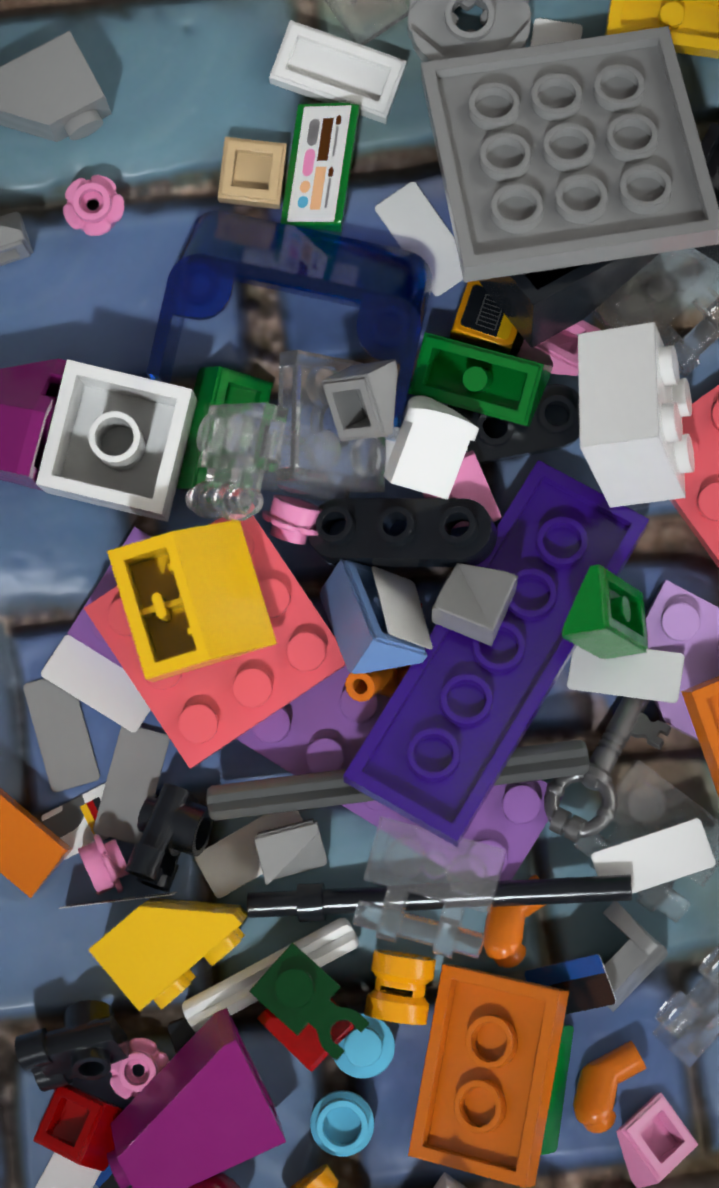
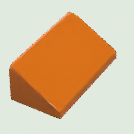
(27, 847)

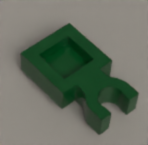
(302, 994)

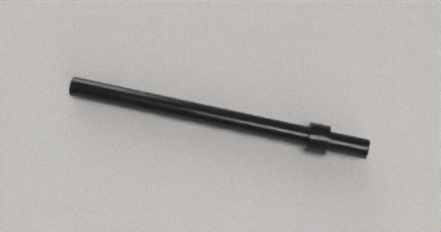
(314, 902)

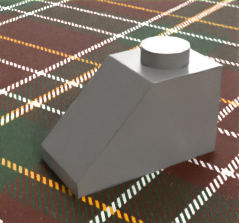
(52, 92)

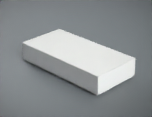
(337, 71)

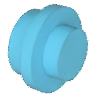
(368, 1051)
(342, 1123)

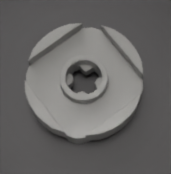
(436, 35)

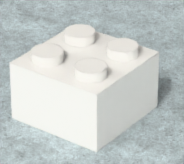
(633, 415)
(117, 440)

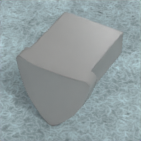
(635, 958)

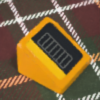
(482, 321)

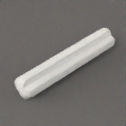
(233, 992)

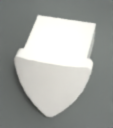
(429, 447)

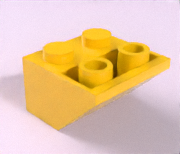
(191, 598)
(161, 941)

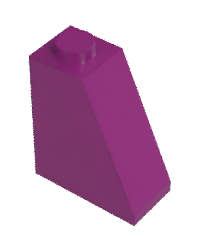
(196, 1114)

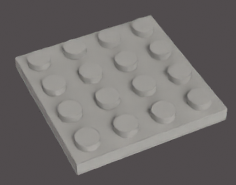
(569, 154)

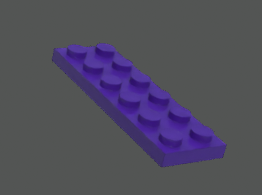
(473, 701)

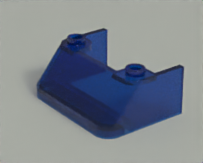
(228, 247)

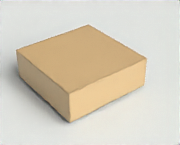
(252, 173)

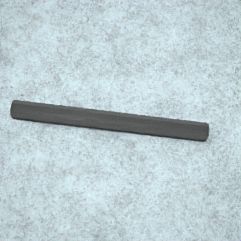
(329, 788)

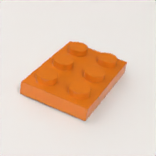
(488, 1074)

